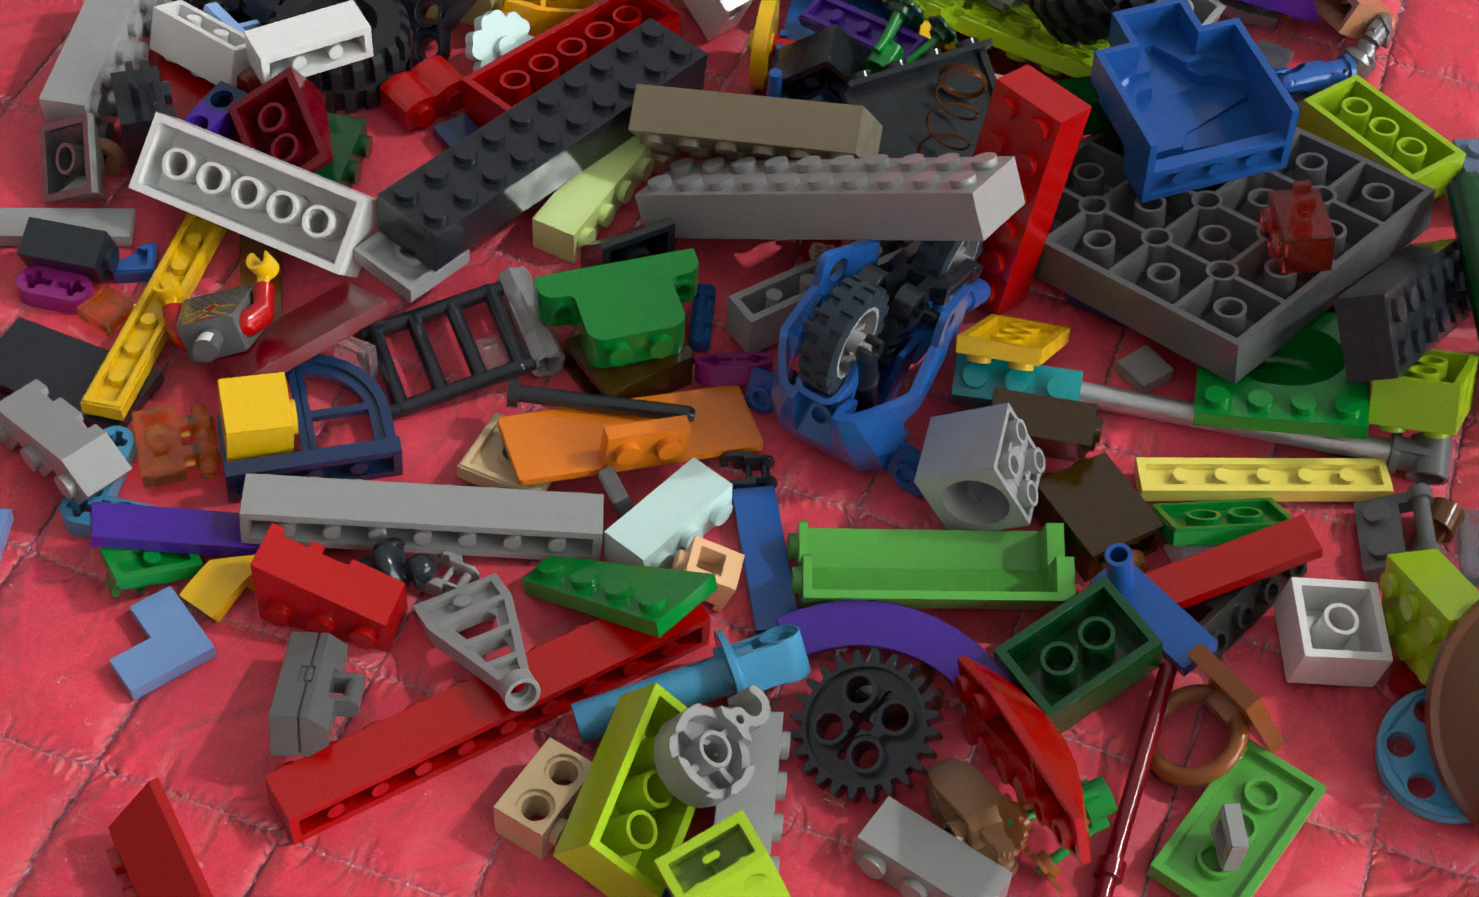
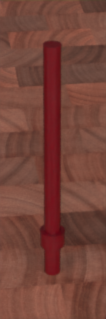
(1111, 866)

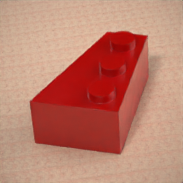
(322, 595)

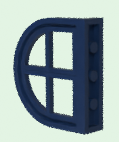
(348, 461)

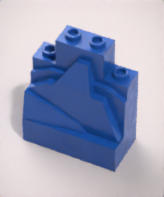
(1190, 100)

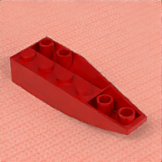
(1026, 753)

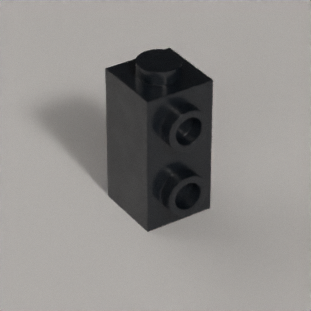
(69, 249)

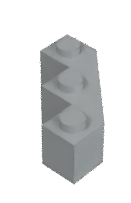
(60, 442)

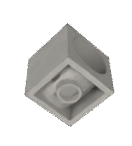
(980, 469)

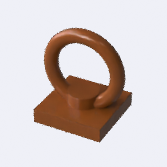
(1233, 706)

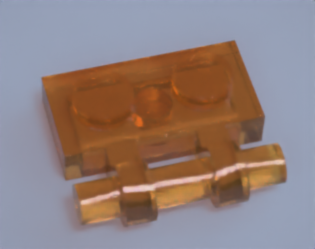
(161, 449)

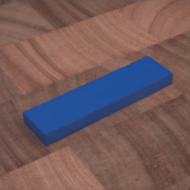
(765, 553)

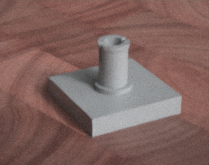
(401, 269)

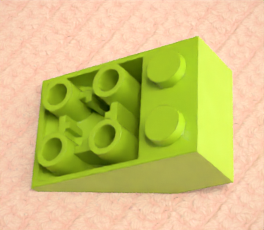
(722, 863)

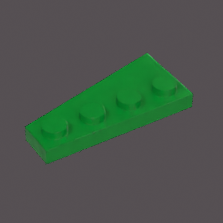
(621, 593)

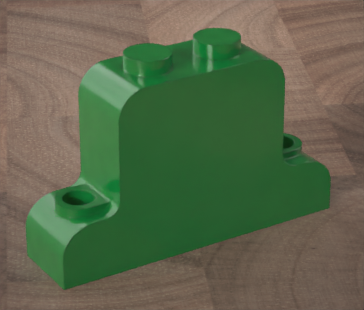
(623, 307)

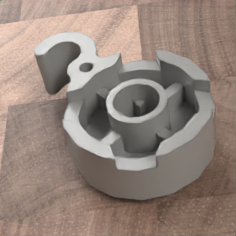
(705, 749)

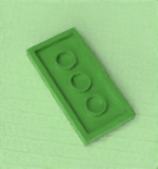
(1274, 808)

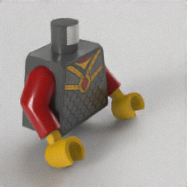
(222, 320)

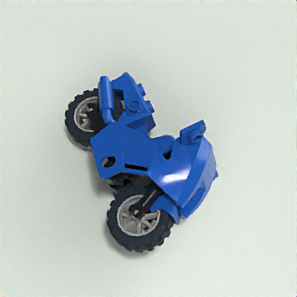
(861, 347)

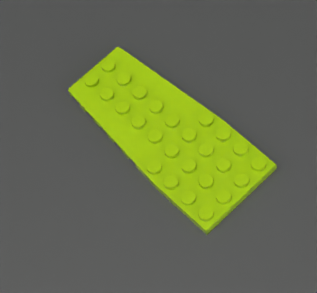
(1016, 32)

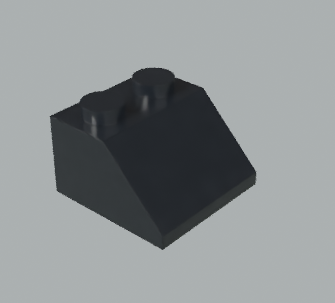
(636, 242)

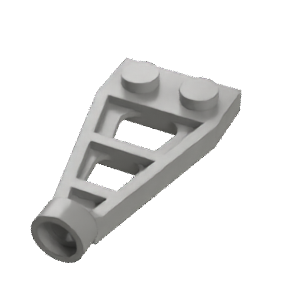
(469, 606)

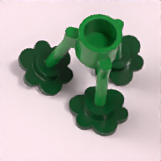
(907, 14)

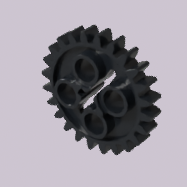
(898, 750)

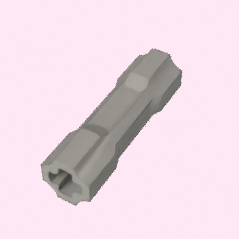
(535, 336)

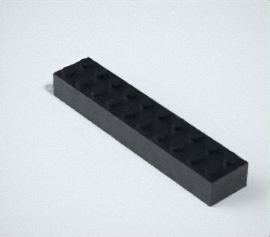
(532, 146)

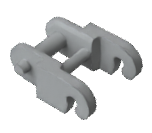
(456, 566)

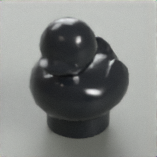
(390, 558)

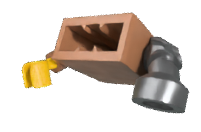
(1362, 20)

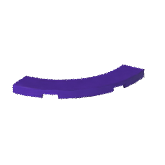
(887, 628)

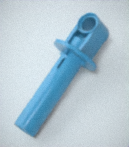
(761, 660)

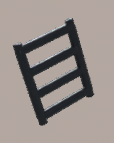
(440, 390)

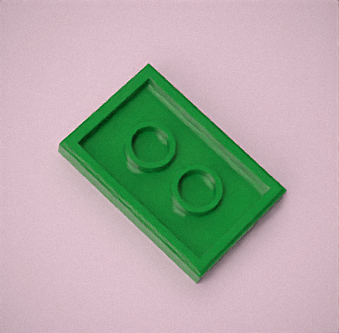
(1216, 520)

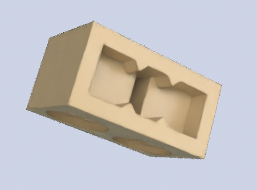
(538, 794)

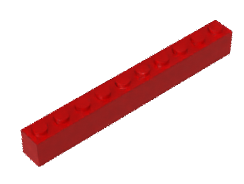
(466, 722)

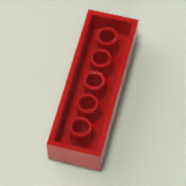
(554, 52)
(1042, 129)

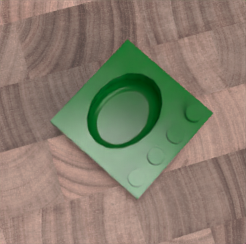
(1291, 391)

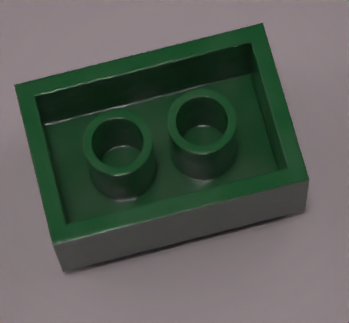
(1081, 654)

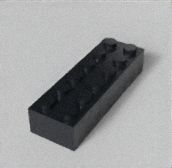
(1401, 310)

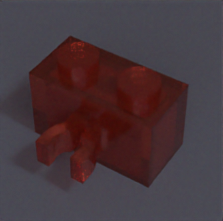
(1299, 229)

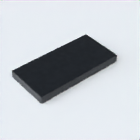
(61, 364)

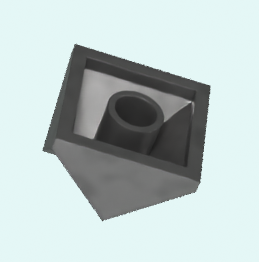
(72, 161)

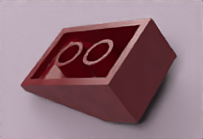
(285, 121)

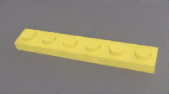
(1262, 478)

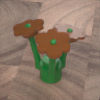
(1018, 822)

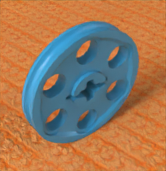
(1398, 771)

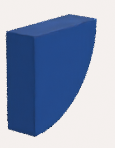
(138, 266)

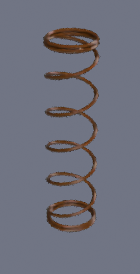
(966, 95)

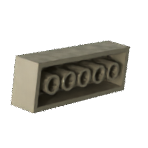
(749, 125)

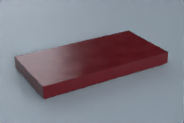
(306, 332)

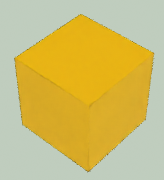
(256, 416)

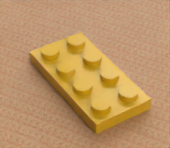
(1013, 340)

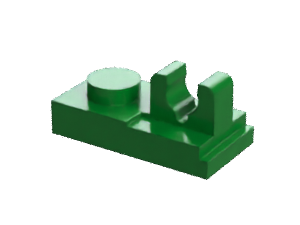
(140, 568)

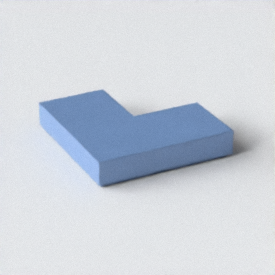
(171, 649)

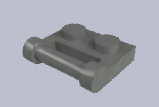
(1382, 526)

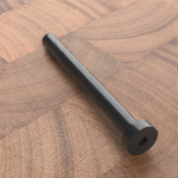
(594, 402)

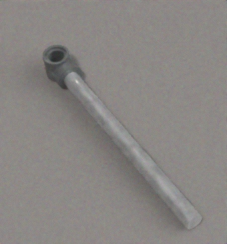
(1421, 457)

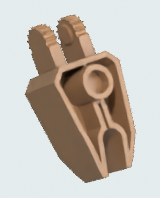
(967, 809)

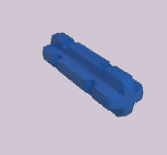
(702, 318)

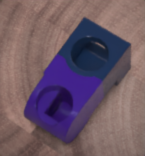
(213, 110)

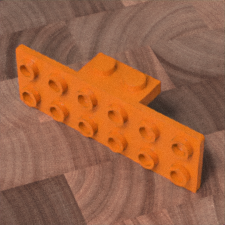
(583, 442)

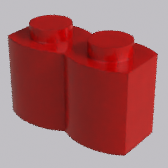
(423, 93)

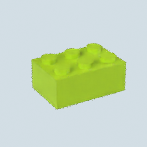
(1428, 396)
(1421, 604)

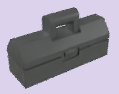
(305, 694)

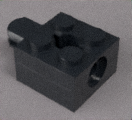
(137, 99)

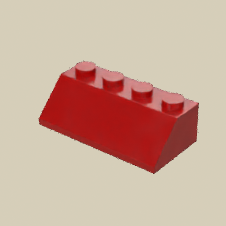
(154, 849)

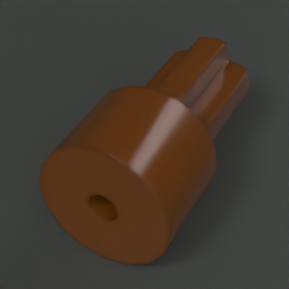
(1446, 520)

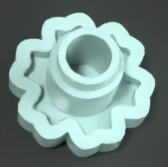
(495, 36)

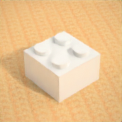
(1332, 632)

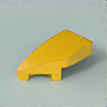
(219, 585)

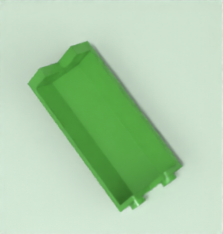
(933, 567)

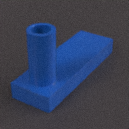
(1161, 613)

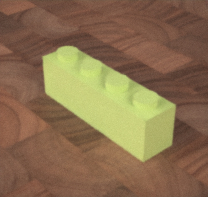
(590, 200)

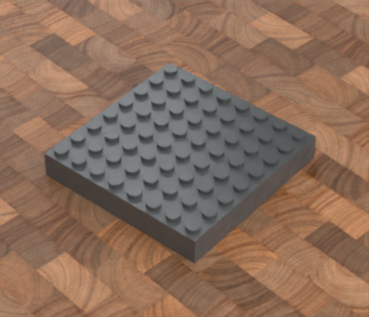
(1200, 266)

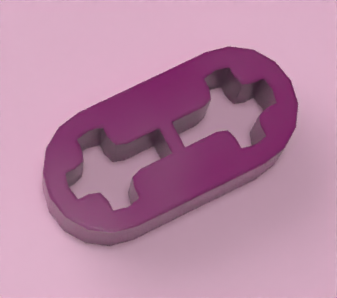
(53, 289)
(730, 367)

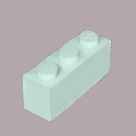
(670, 517)

